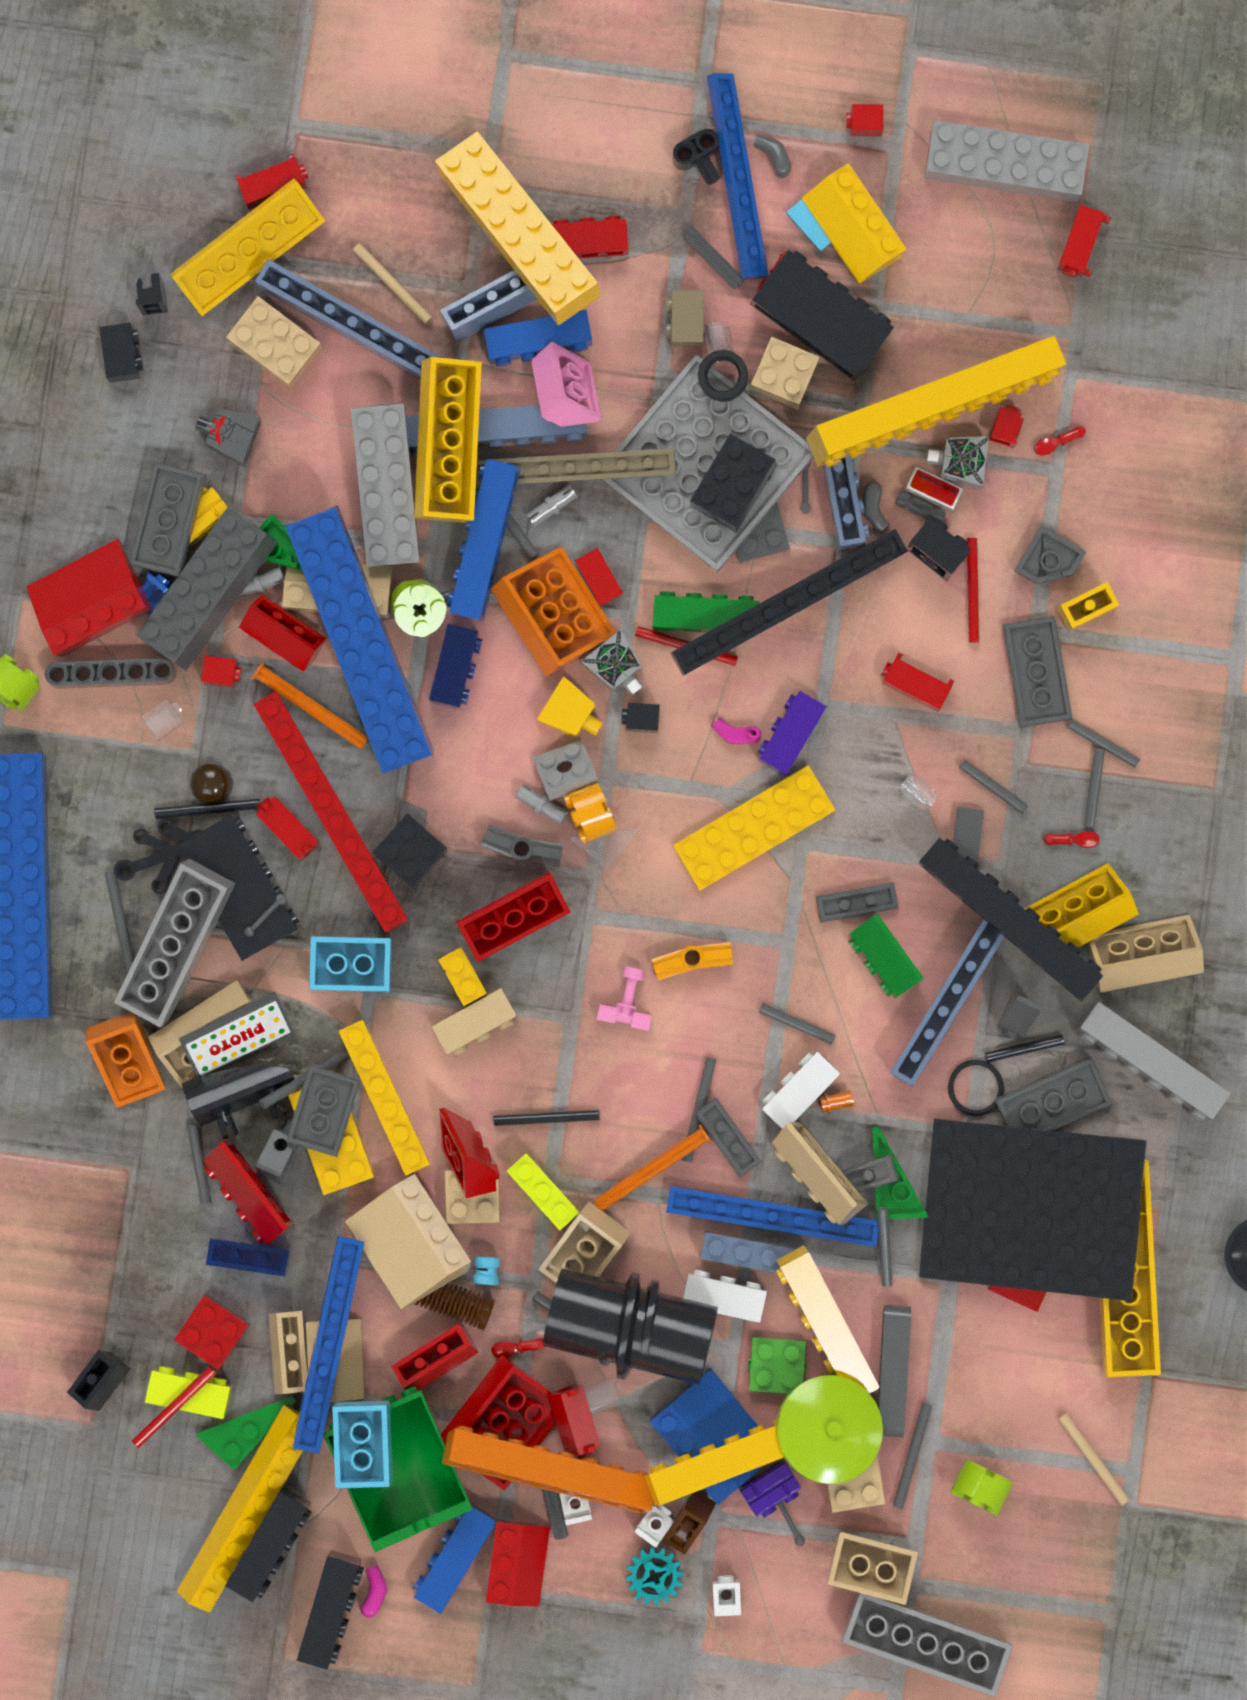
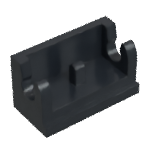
(152, 299)

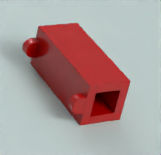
(263, 184)
(1081, 241)
(916, 684)
(287, 827)
(574, 1421)

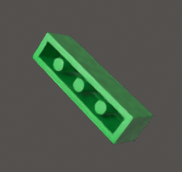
(696, 613)

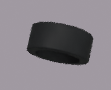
(723, 355)

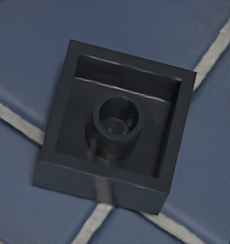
(939, 548)
(410, 851)

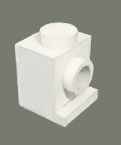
(575, 1515)
(645, 1529)
(728, 1606)

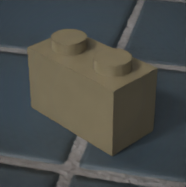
(686, 318)

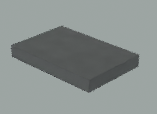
(323, 1110)

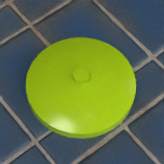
(829, 1429)

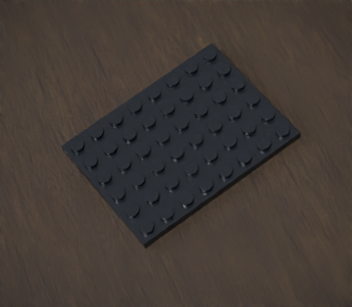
(1033, 1209)

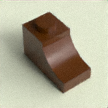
(689, 1522)

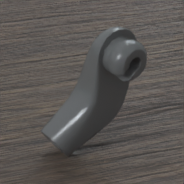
(776, 152)
(871, 504)

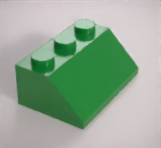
(884, 957)

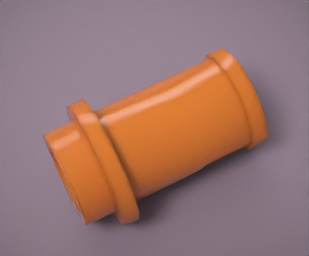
(836, 1101)

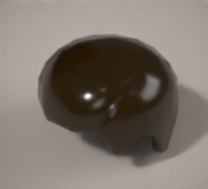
(211, 783)

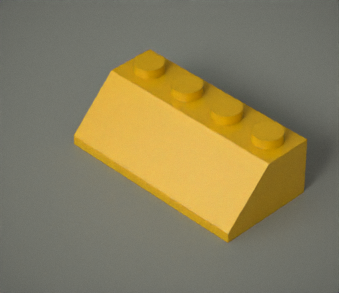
(854, 224)
(1087, 906)

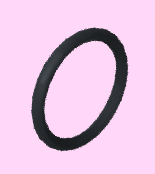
(951, 1088)

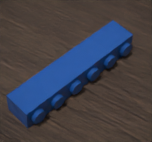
(484, 539)

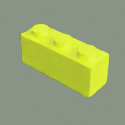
(543, 1191)
(209, 1400)

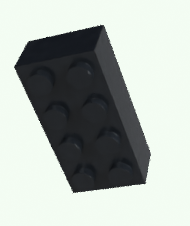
(266, 1547)
(329, 1608)

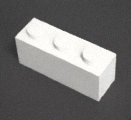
(799, 1089)
(731, 1298)

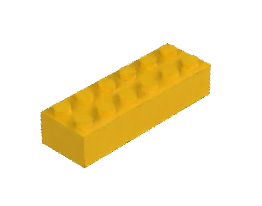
(447, 440)

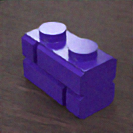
(770, 1489)

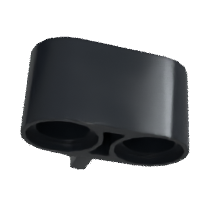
(699, 155)

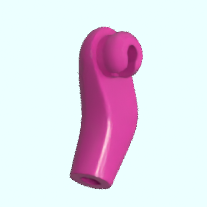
(735, 735)
(376, 1592)

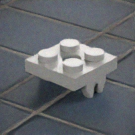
(559, 783)

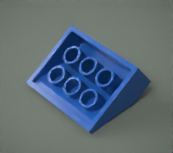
(705, 1417)

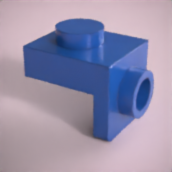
(156, 588)

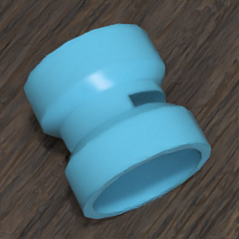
(484, 1276)

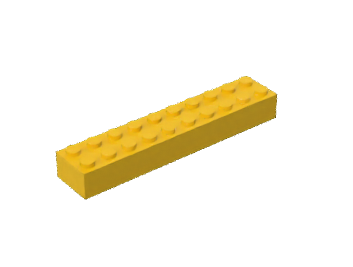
(936, 401)

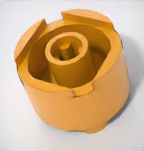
(590, 812)

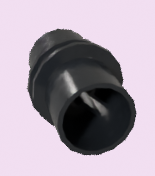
(630, 1326)

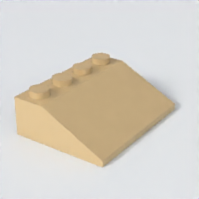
(408, 1242)

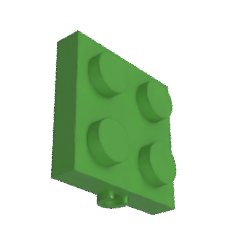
(776, 1365)

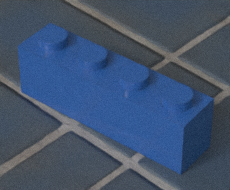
(530, 337)
(454, 1559)

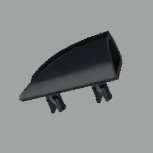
(233, 1089)

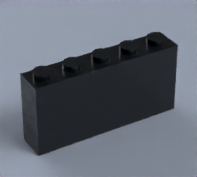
(822, 314)
(231, 855)

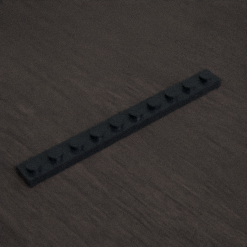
(788, 602)

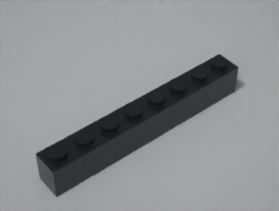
(1010, 919)

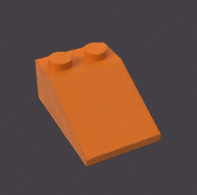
(125, 1058)

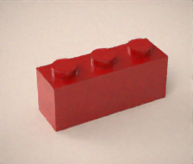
(595, 238)
(282, 632)
(435, 1358)

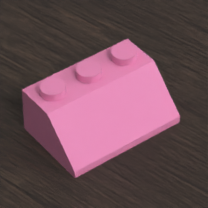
(565, 387)

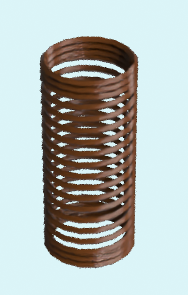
(463, 1311)

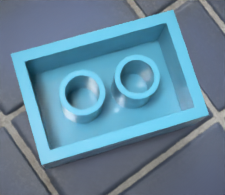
(350, 964)
(362, 1444)

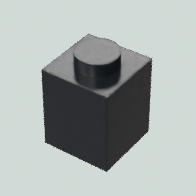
(641, 717)

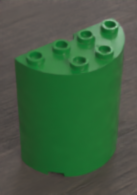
(422, 1487)

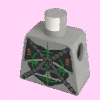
(961, 460)
(615, 664)

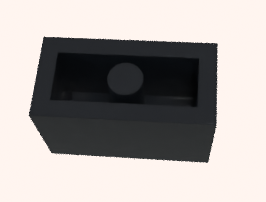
(120, 352)
(98, 1380)

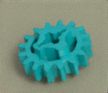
(642, 1581)

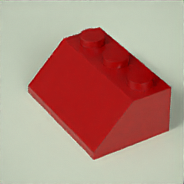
(466, 1155)
(517, 1563)

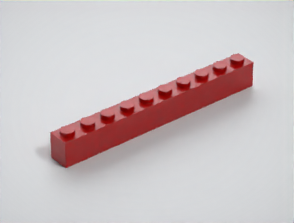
(331, 812)

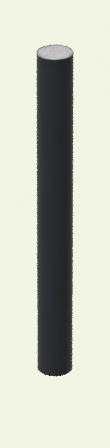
(208, 808)
(551, 1117)

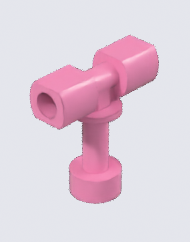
(624, 1011)

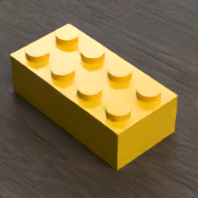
(349, 1166)

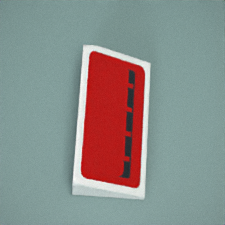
(934, 489)

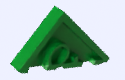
(283, 552)
(897, 1195)
(239, 1436)

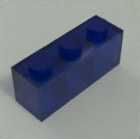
(455, 667)
(248, 1256)

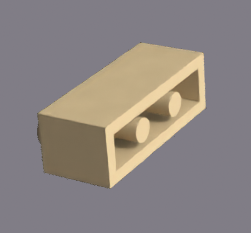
(475, 1023)
(288, 1352)

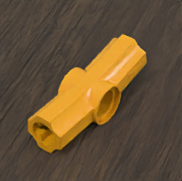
(710, 956)

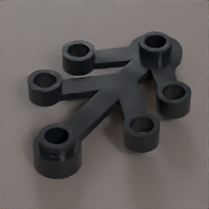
(168, 855)

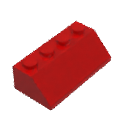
(513, 917)

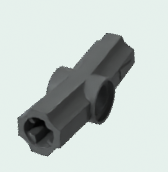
(505, 842)

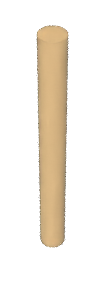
(392, 283)
(1093, 1458)

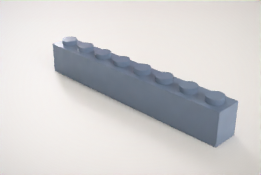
(342, 318)
(510, 425)
(947, 1004)

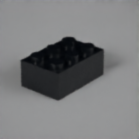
(733, 483)

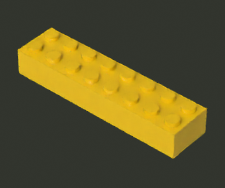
(518, 228)
(1131, 1327)

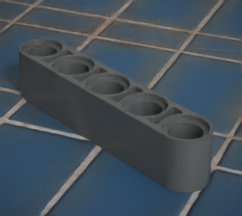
(98, 669)
(894, 1369)

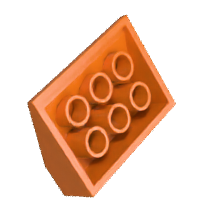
(553, 611)

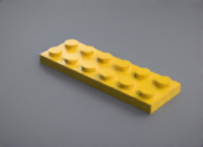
(246, 246)
(754, 828)

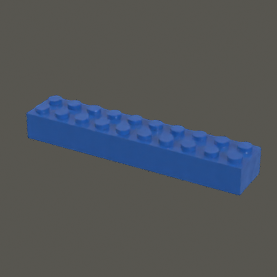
(360, 639)
(24, 889)

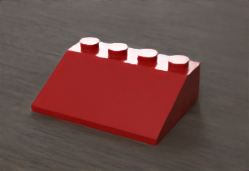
(88, 598)
(248, 1192)
(507, 1405)

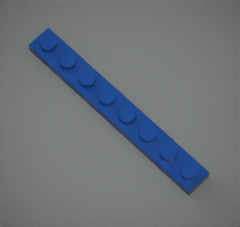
(737, 176)
(770, 1216)
(328, 1344)

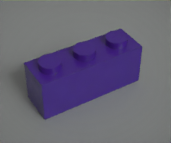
(791, 732)

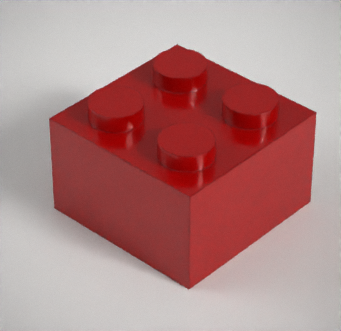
(212, 1331)

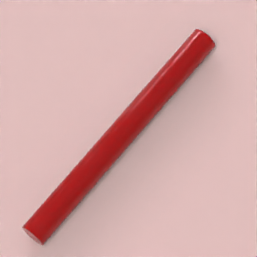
(973, 603)
(677, 643)
(173, 1407)

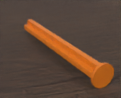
(310, 706)
(652, 1168)

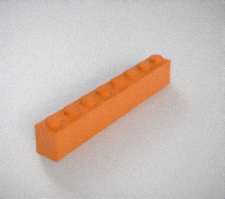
(547, 1470)

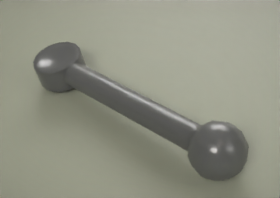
(805, 507)
(250, 930)
(799, 1540)

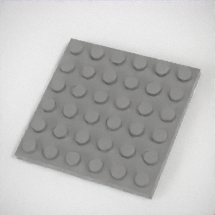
(697, 431)

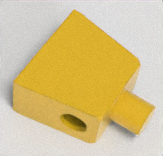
(569, 711)

